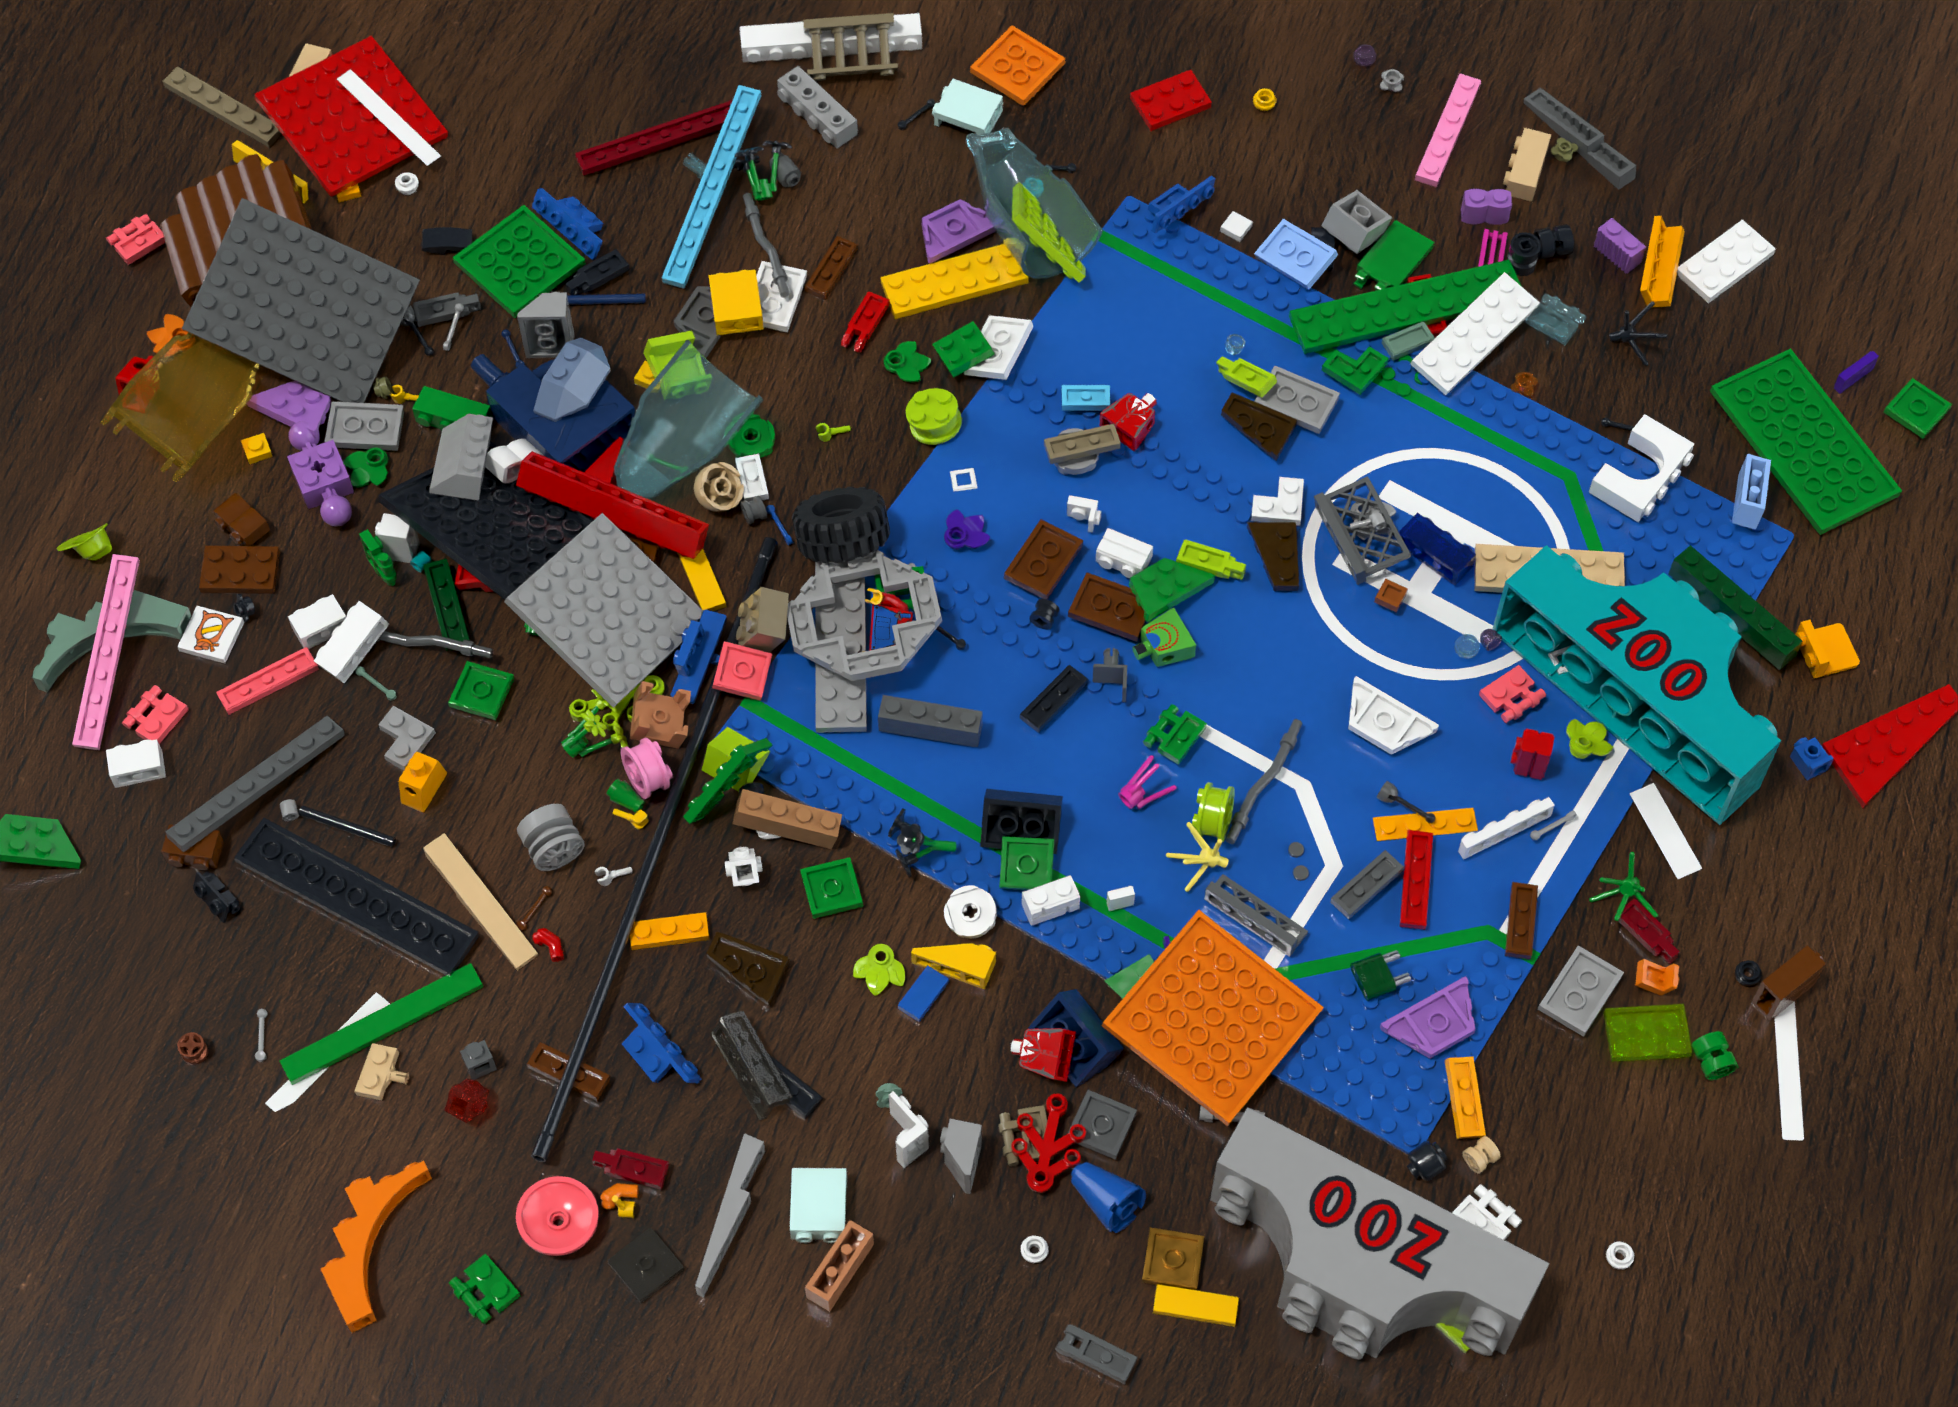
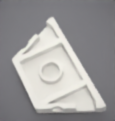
(1385, 719)

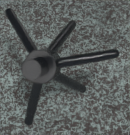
(1629, 334)

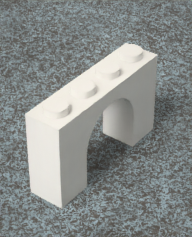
(1637, 496)

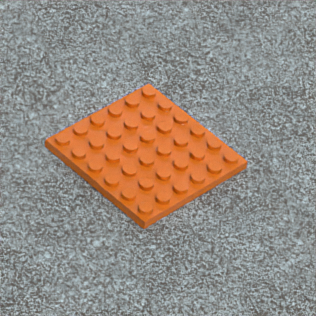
(1212, 1017)

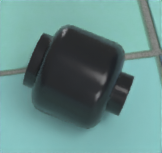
(1427, 1161)

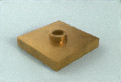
(1173, 1259)

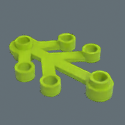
(620, 707)

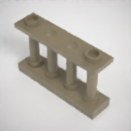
(837, 27)

